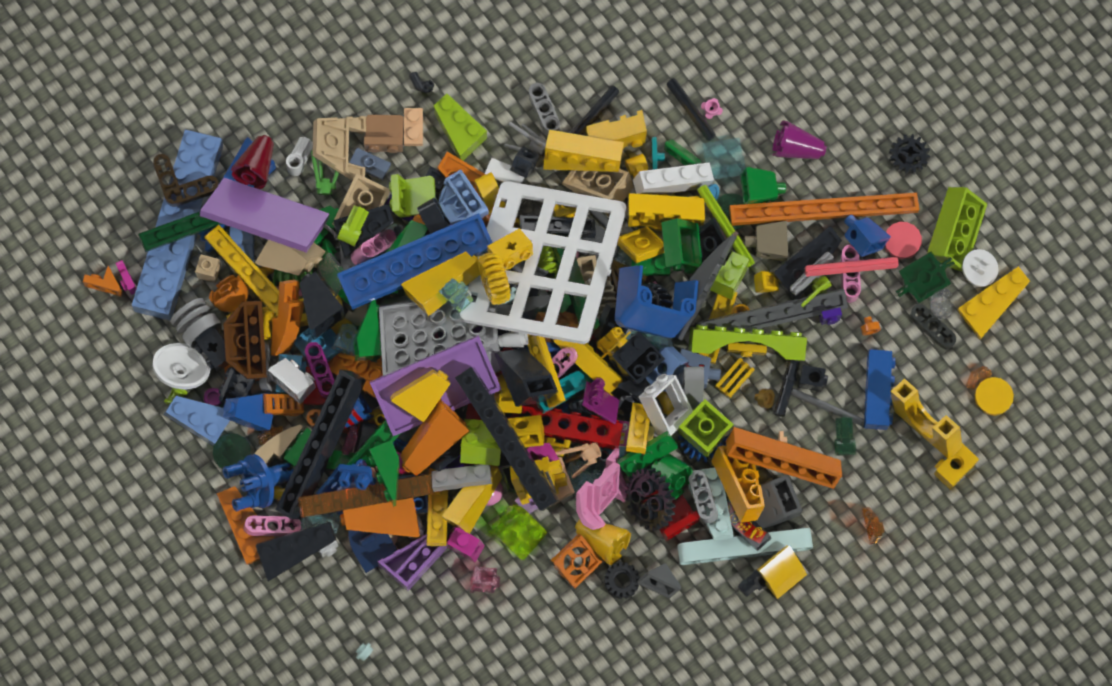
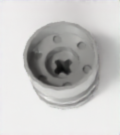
(193, 320)

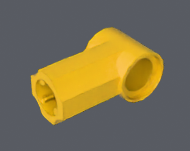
(636, 164)

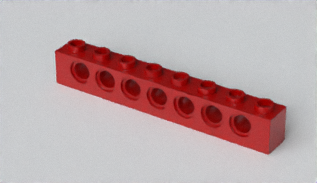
(574, 419)

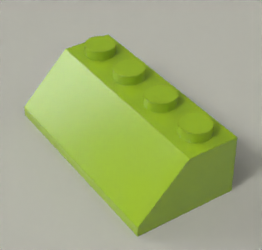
(957, 226)

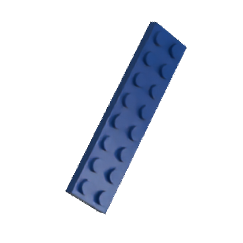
(388, 271)

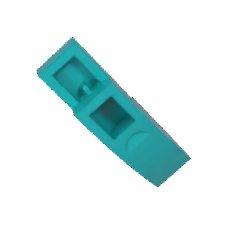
(571, 385)

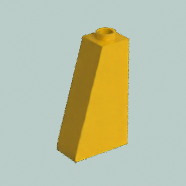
(426, 286)
(470, 503)

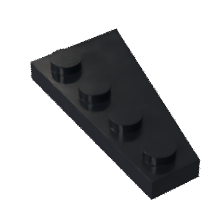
(795, 266)

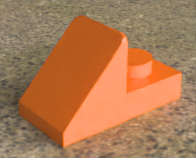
(107, 284)

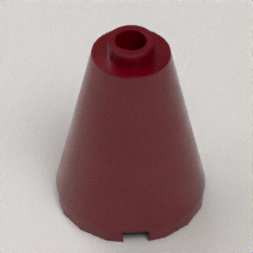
(254, 163)

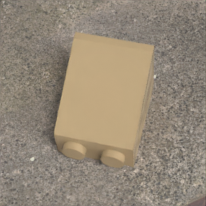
(289, 259)

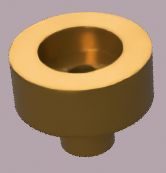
(765, 398)

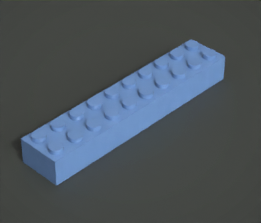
(167, 265)

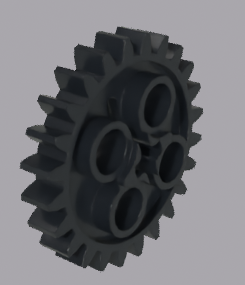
(642, 489)

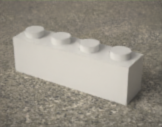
(673, 179)

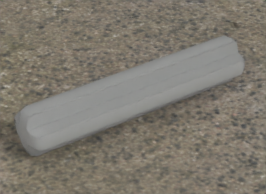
(804, 281)

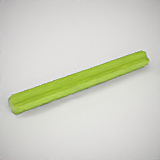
(723, 222)

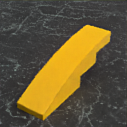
(593, 364)

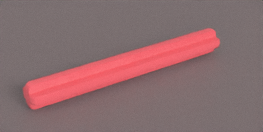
(851, 266)

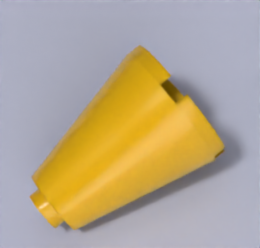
(605, 541)

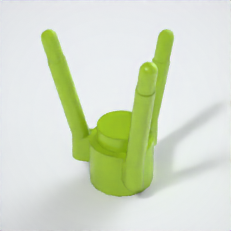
(819, 286)

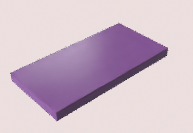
(264, 215)
(450, 361)

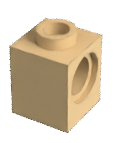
(208, 268)

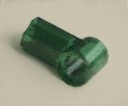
(844, 442)

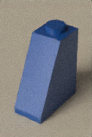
(249, 411)

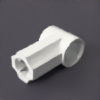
(299, 155)

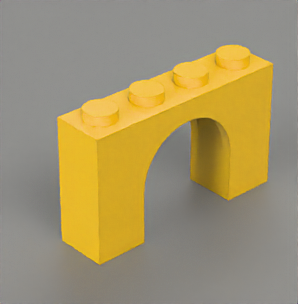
(942, 435)

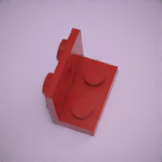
(682, 520)

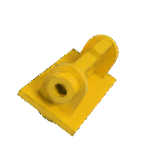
(612, 341)

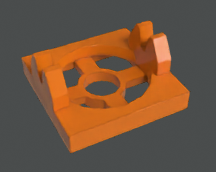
(594, 561)

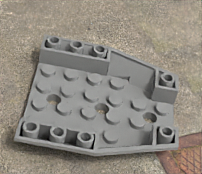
(405, 319)

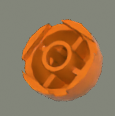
(230, 294)

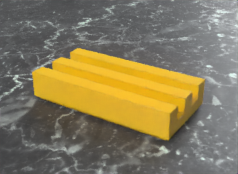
(744, 366)

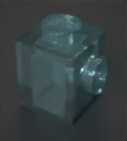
(456, 295)

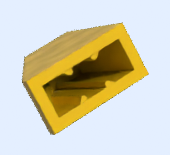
(422, 394)

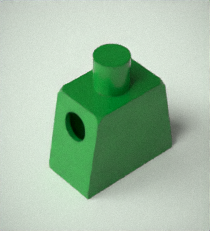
(760, 186)

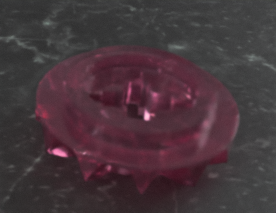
(350, 440)

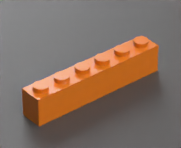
(783, 457)

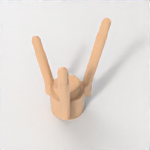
(588, 453)

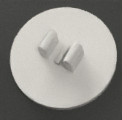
(980, 268)

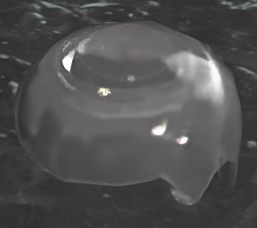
(940, 305)

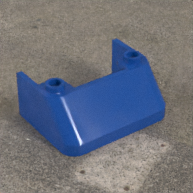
(638, 314)

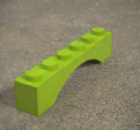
(708, 340)

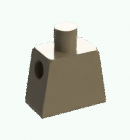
(770, 241)

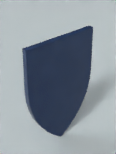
(370, 548)

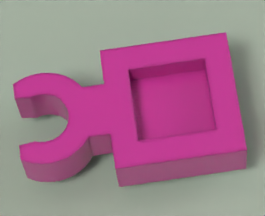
(127, 282)

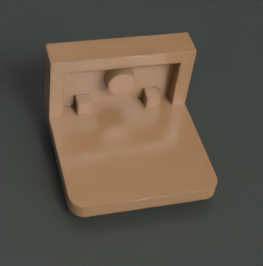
(384, 133)

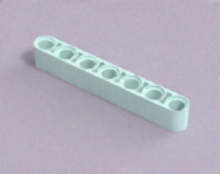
(737, 547)

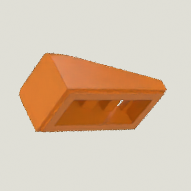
(293, 409)

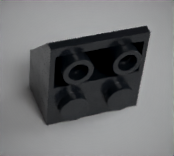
(636, 358)

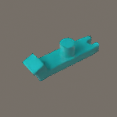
(656, 156)

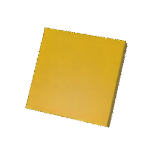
(641, 244)

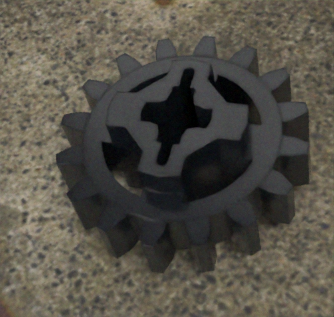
(917, 155)

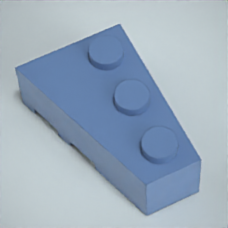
(198, 418)

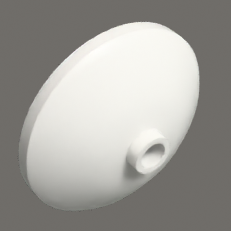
(180, 366)

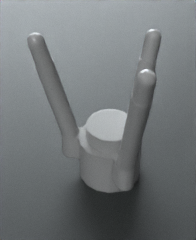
(537, 143)

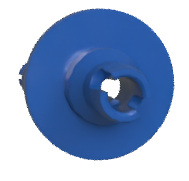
(257, 481)

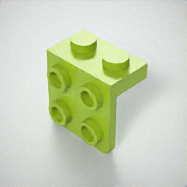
(410, 194)

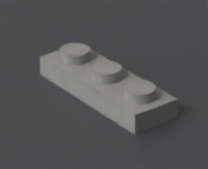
(461, 477)

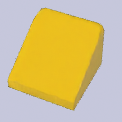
(765, 282)

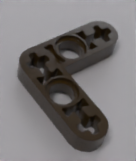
(175, 188)

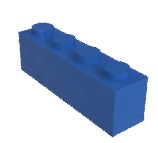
(878, 389)

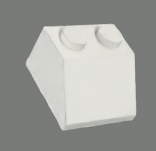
(292, 380)

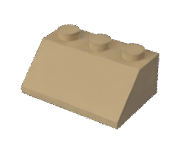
(363, 193)

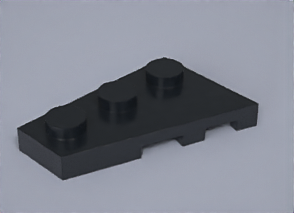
(376, 221)

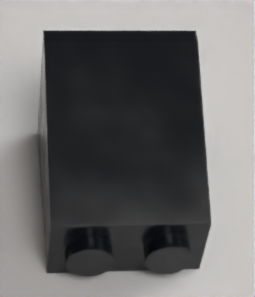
(320, 305)

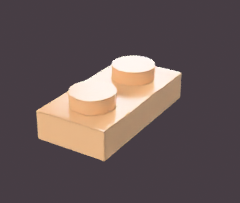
(413, 126)

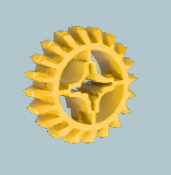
(494, 278)

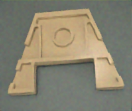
(332, 143)

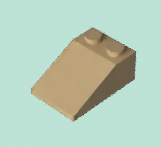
(600, 184)

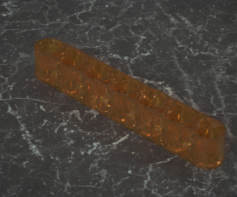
(355, 498)

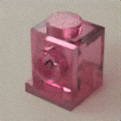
(484, 579)

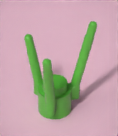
(323, 185)

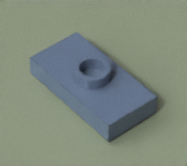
(373, 165)

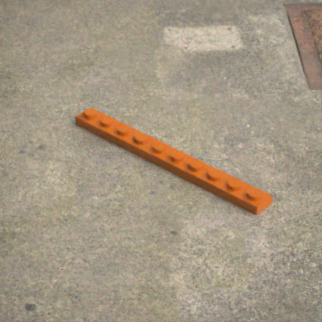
(824, 209)

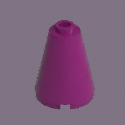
(797, 143)

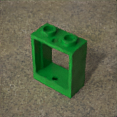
(690, 245)

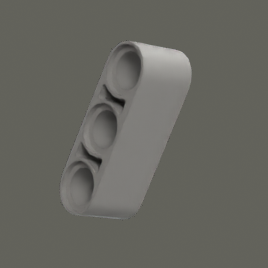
(540, 102)
(693, 385)

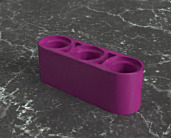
(319, 360)

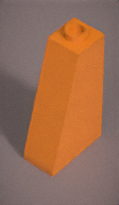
(433, 438)
(384, 518)

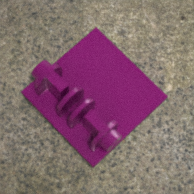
(599, 401)

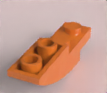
(288, 322)

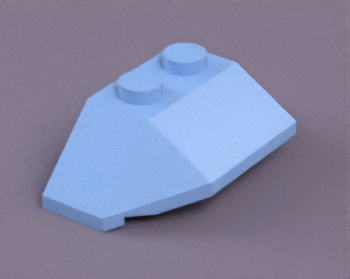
(460, 199)

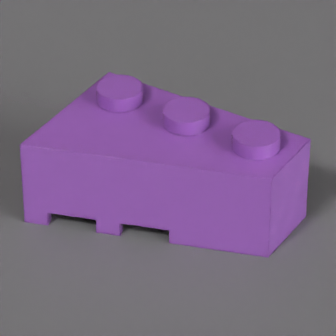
(411, 562)

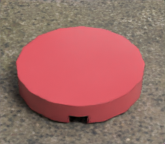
(904, 240)

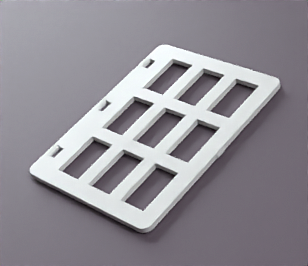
(502, 224)

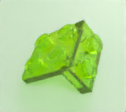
(518, 531)

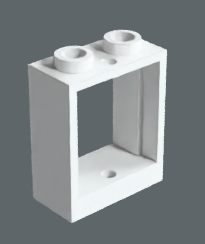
(677, 398)

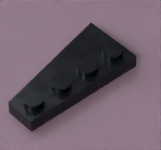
(290, 549)

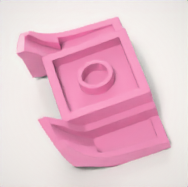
(595, 497)

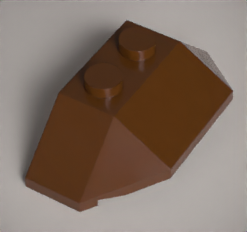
(246, 340)

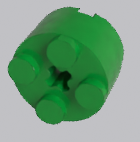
(676, 473)

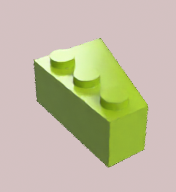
(459, 126)

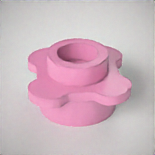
(711, 103)

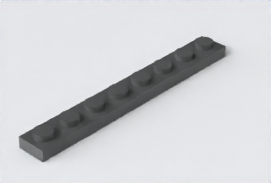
(780, 312)

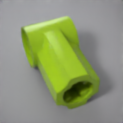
(351, 229)

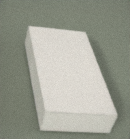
(502, 172)

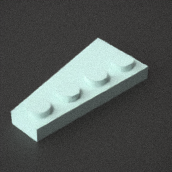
(721, 527)

